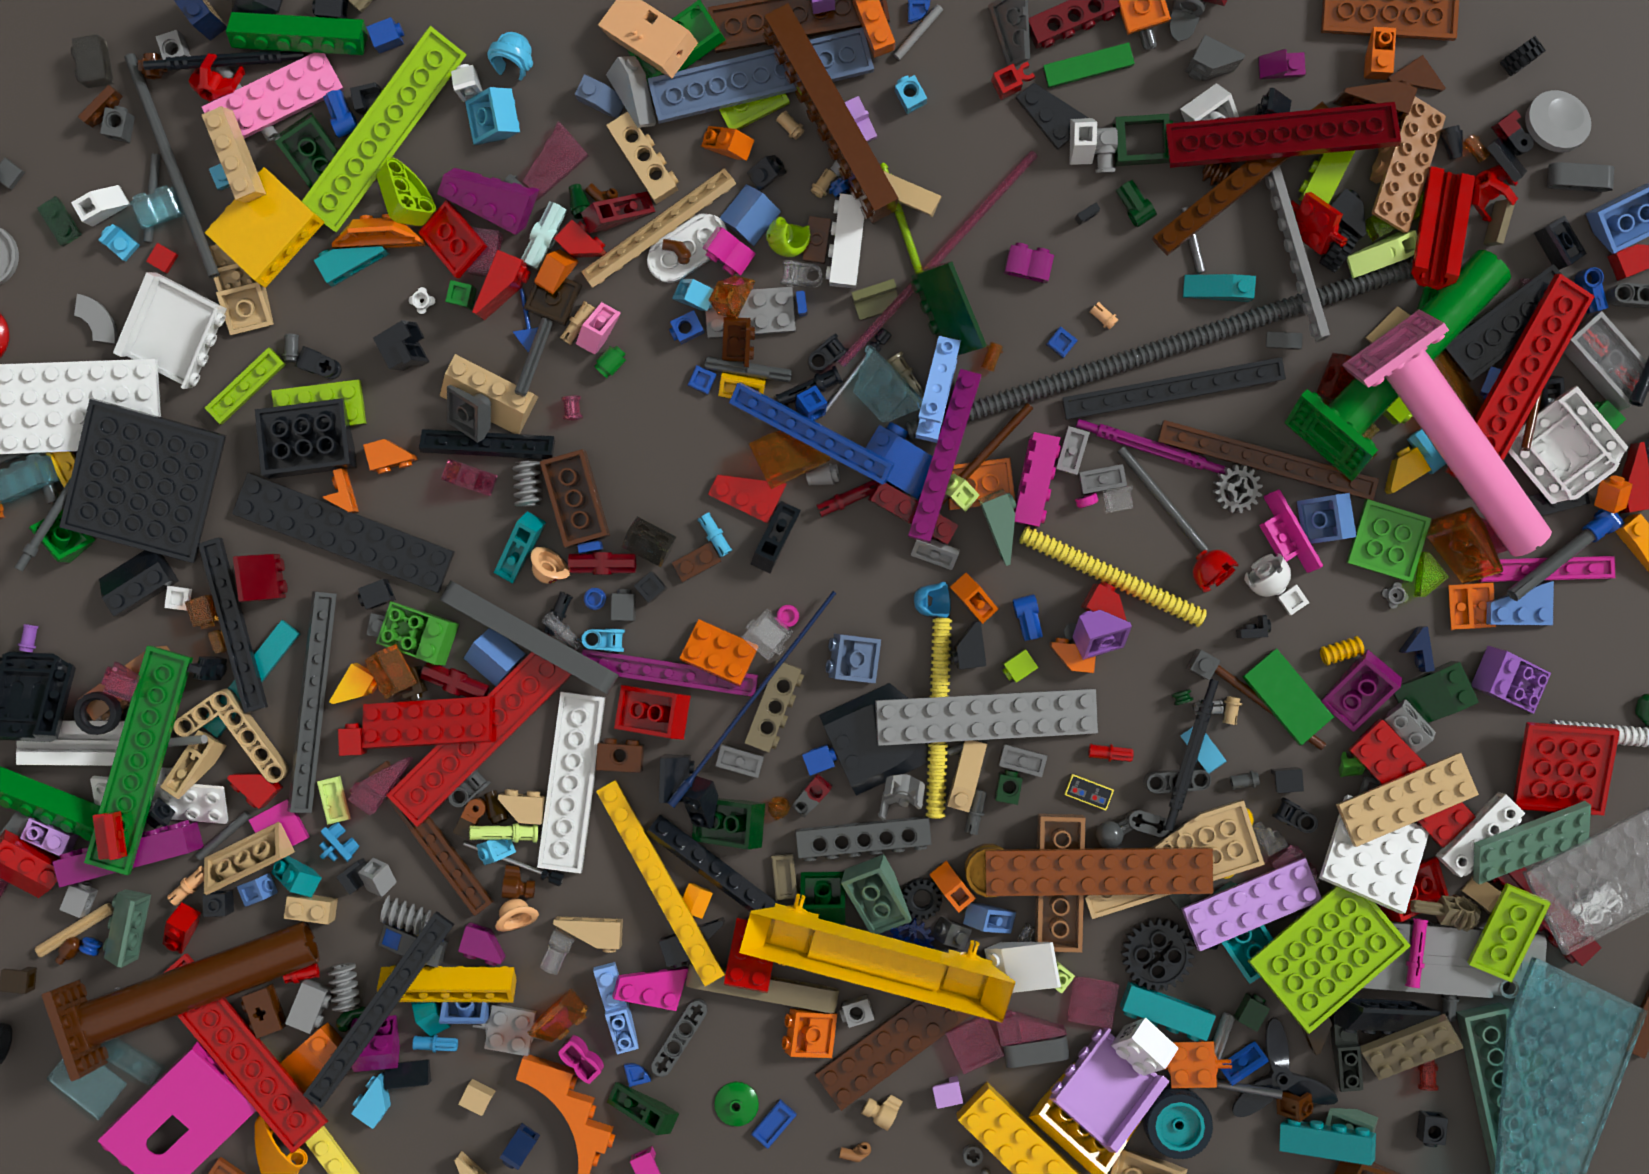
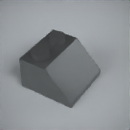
(1213, 60)

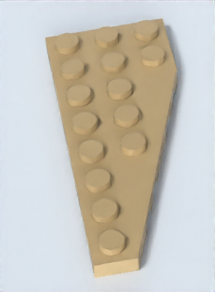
(1222, 828)

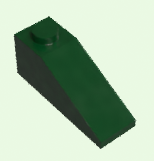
(643, 1109)

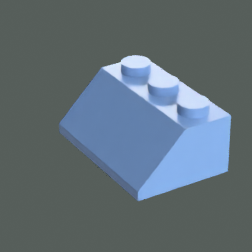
(1622, 219)

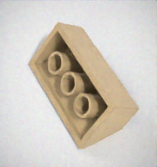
(507, 408)

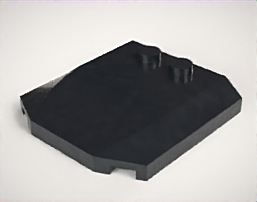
(33, 695)
(854, 739)

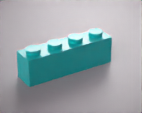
(1167, 1011)
(1327, 1141)

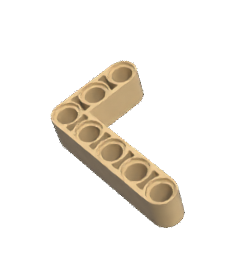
(238, 730)

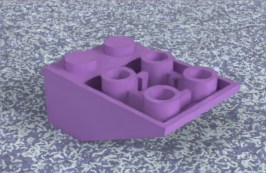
(1510, 679)

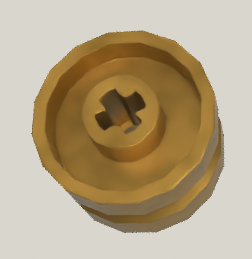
(975, 868)

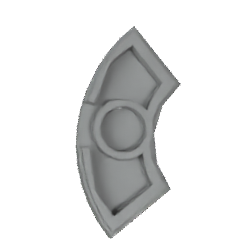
(98, 318)

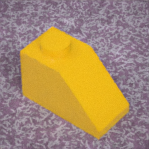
(1405, 469)
(355, 684)

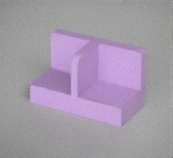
(861, 117)

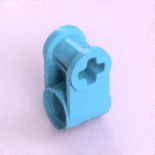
(605, 639)

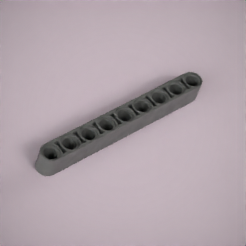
(529, 637)

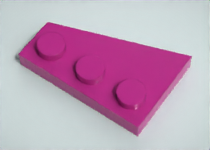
(653, 989)

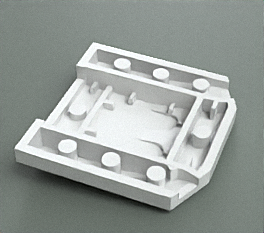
(1569, 448)

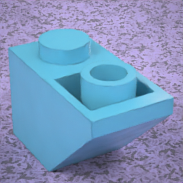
(374, 1104)

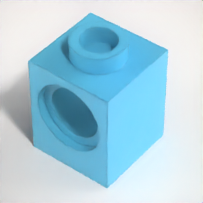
(910, 103)

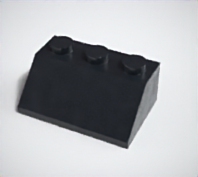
(136, 582)

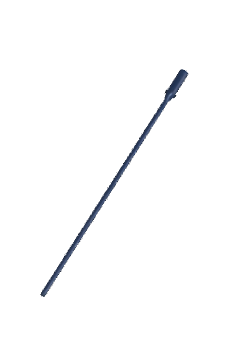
(687, 783)

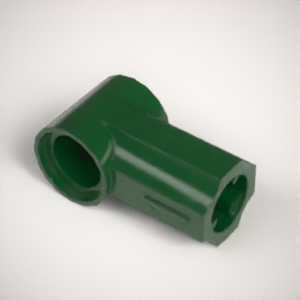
(1139, 209)

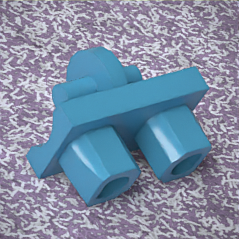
(345, 850)

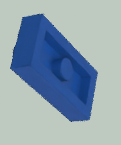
(1245, 1063)

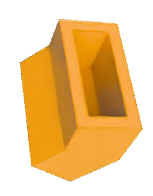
(697, 899)

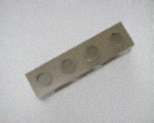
(756, 736)

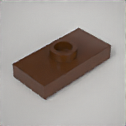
(818, 242)

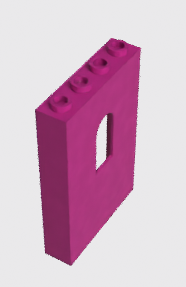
(198, 1097)

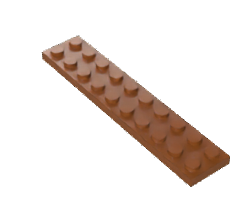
(1099, 871)

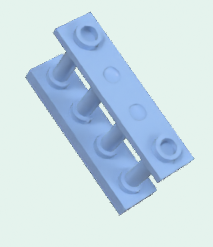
(937, 389)

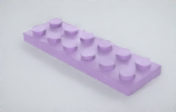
(1251, 904)

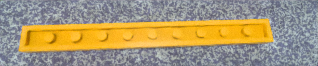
(660, 883)

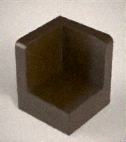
(18, 980)

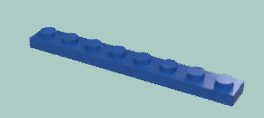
(811, 433)

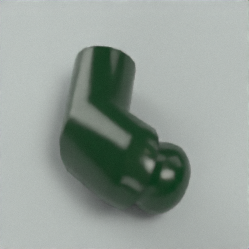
(346, 1018)

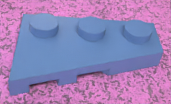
(1531, 609)

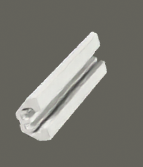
(72, 747)

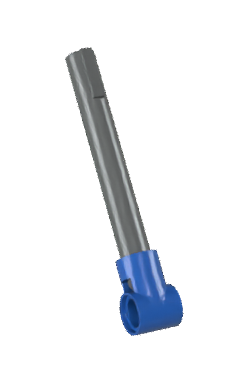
(1604, 523)

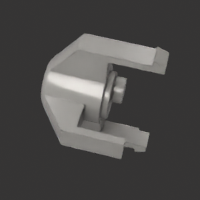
(903, 790)

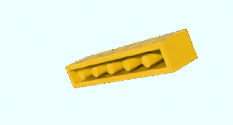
(459, 984)

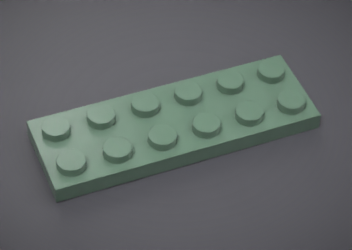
(1531, 842)

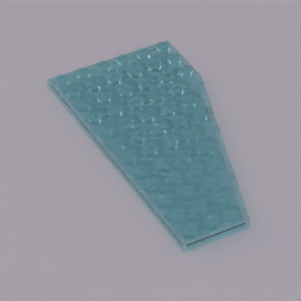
(1560, 1071)

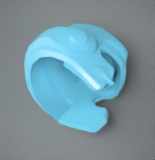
(513, 47)

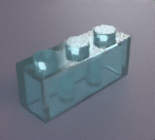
(26, 477)

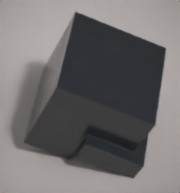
(401, 346)

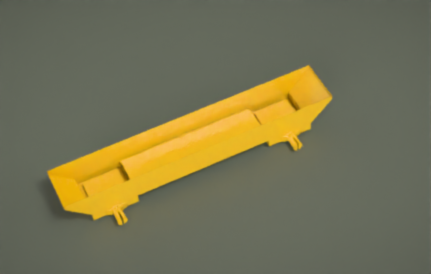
(879, 962)

